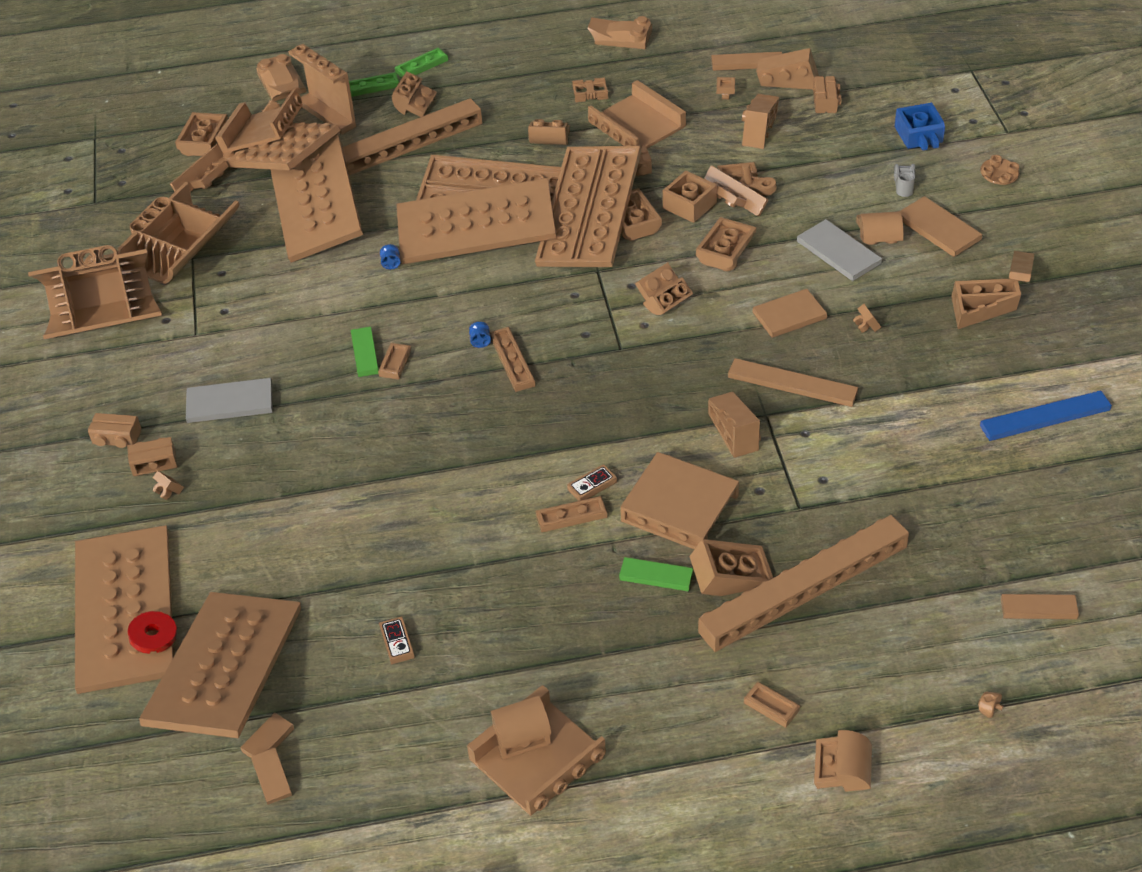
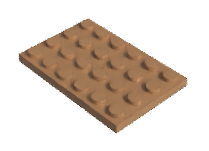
(285, 153)

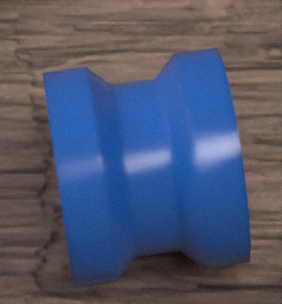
(390, 256)
(479, 334)

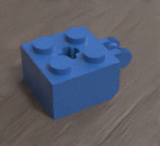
(920, 126)

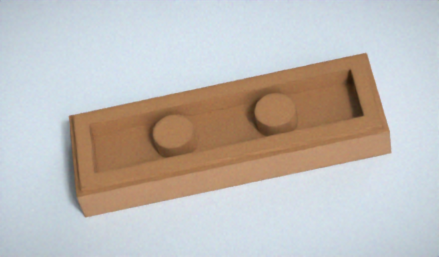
(571, 514)
(1039, 606)

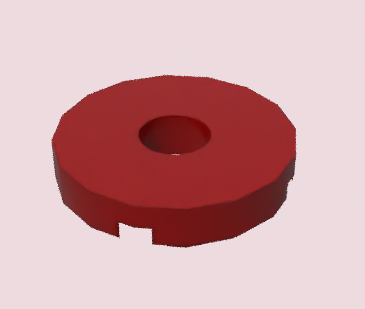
(152, 621)

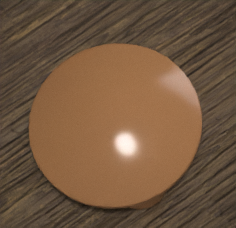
(1000, 170)

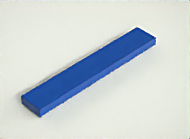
(1045, 415)

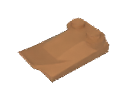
(621, 33)
(279, 77)
(200, 133)
(640, 217)
(724, 244)

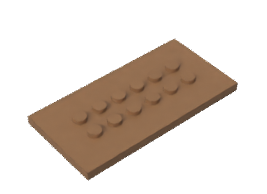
(457, 175)
(317, 202)
(590, 206)
(475, 221)
(114, 584)
(221, 665)

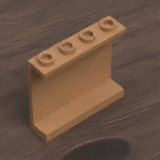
(328, 89)
(640, 118)
(248, 130)
(678, 500)
(542, 772)

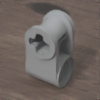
(904, 179)

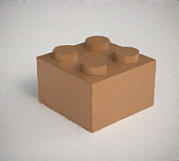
(689, 196)

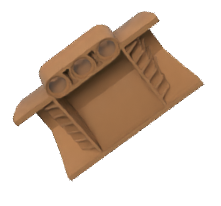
(173, 233)
(98, 292)

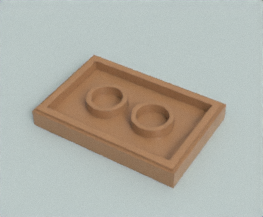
(789, 313)

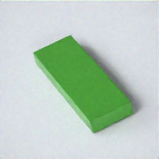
(422, 62)
(373, 84)
(364, 351)
(656, 574)

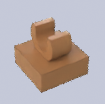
(725, 86)
(867, 319)
(166, 484)

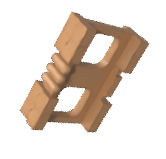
(590, 93)

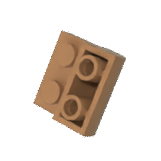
(412, 95)
(548, 132)
(880, 227)
(663, 290)
(521, 727)
(843, 761)

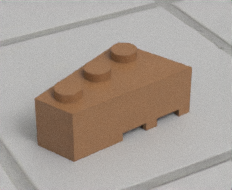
(788, 70)
(758, 118)
(984, 299)
(735, 424)

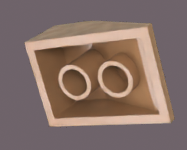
(729, 567)

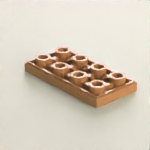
(939, 226)

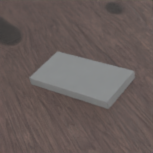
(839, 250)
(229, 400)

